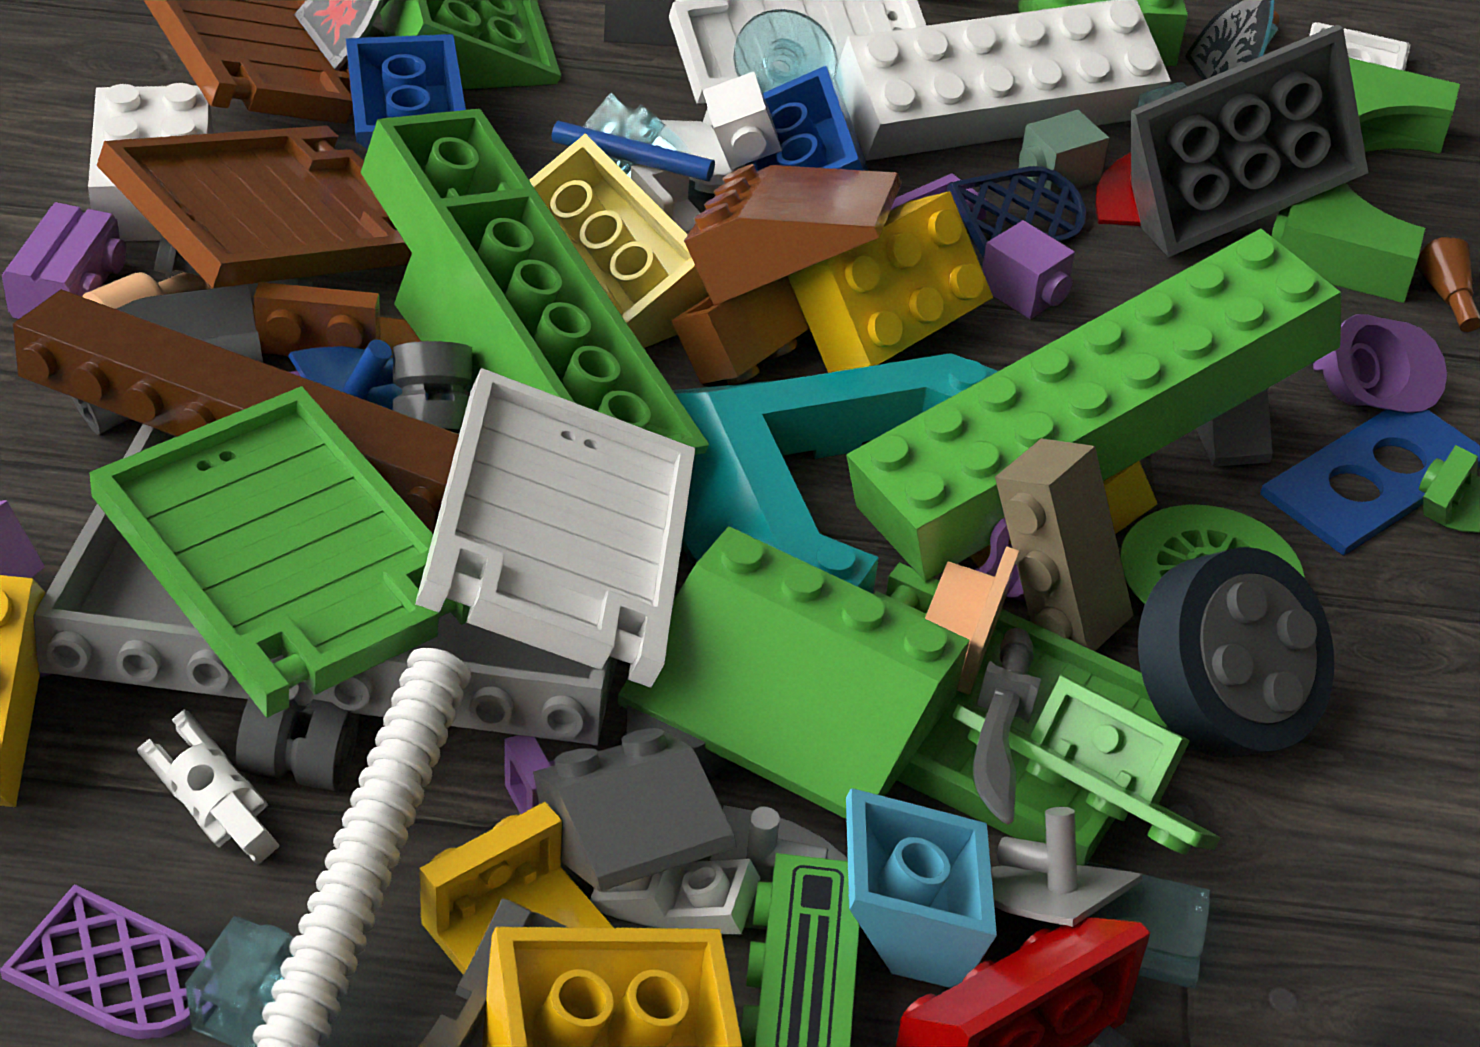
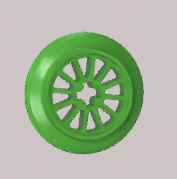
(1189, 533)

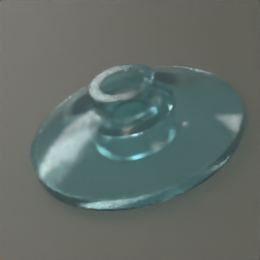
(786, 38)

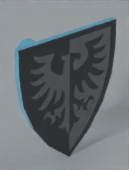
(1233, 37)

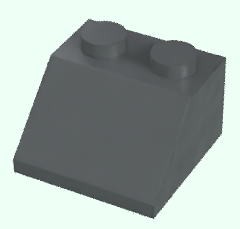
(633, 808)

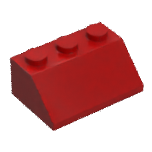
(1046, 994)

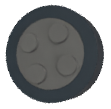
(1236, 653)

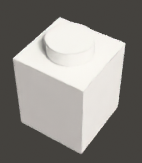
(742, 120)

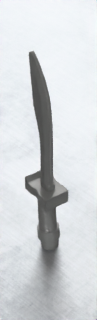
(1006, 693)

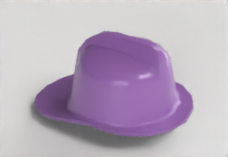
(1384, 365)

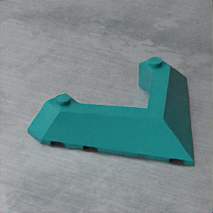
(754, 424)

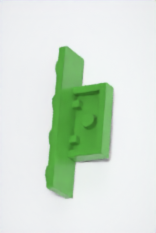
(1110, 753)

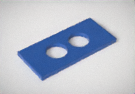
(1344, 523)

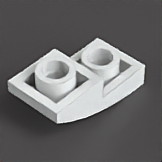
(699, 140)
(686, 897)

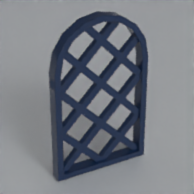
(1019, 175)

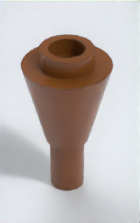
(1448, 270)

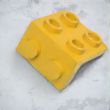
(509, 862)

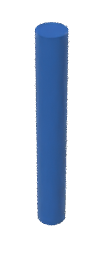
(638, 151)

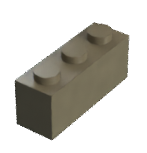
(1065, 542)

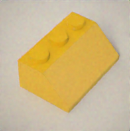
(609, 988)

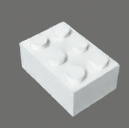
(134, 114)

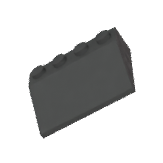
(1246, 142)

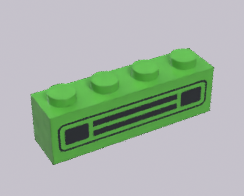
(807, 957)

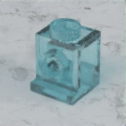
(237, 981)

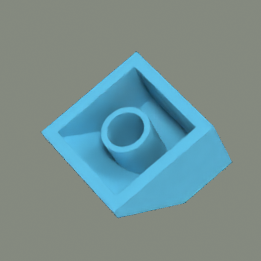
(920, 886)

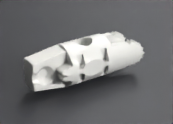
(212, 789)

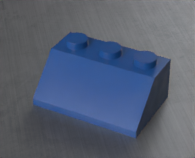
(402, 78)
(812, 125)

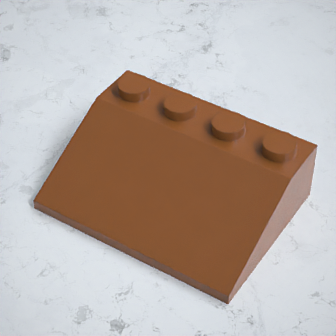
(784, 222)

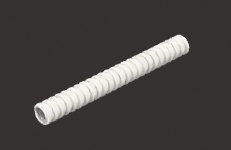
(364, 852)

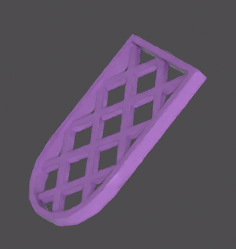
(16, 969)

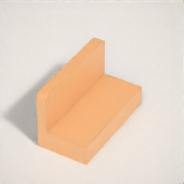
(970, 606)

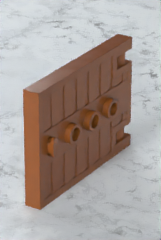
(256, 56)
(257, 203)

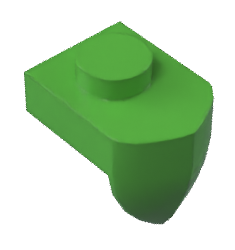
(1453, 491)

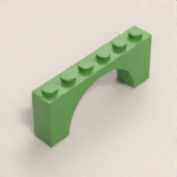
(1340, 231)

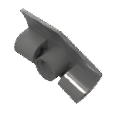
(211, 315)

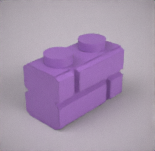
(65, 253)

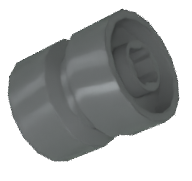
(433, 369)
(277, 745)

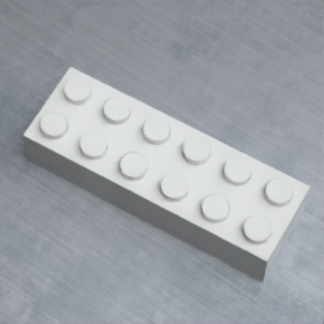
(996, 76)

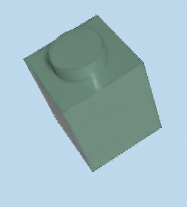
(1066, 145)

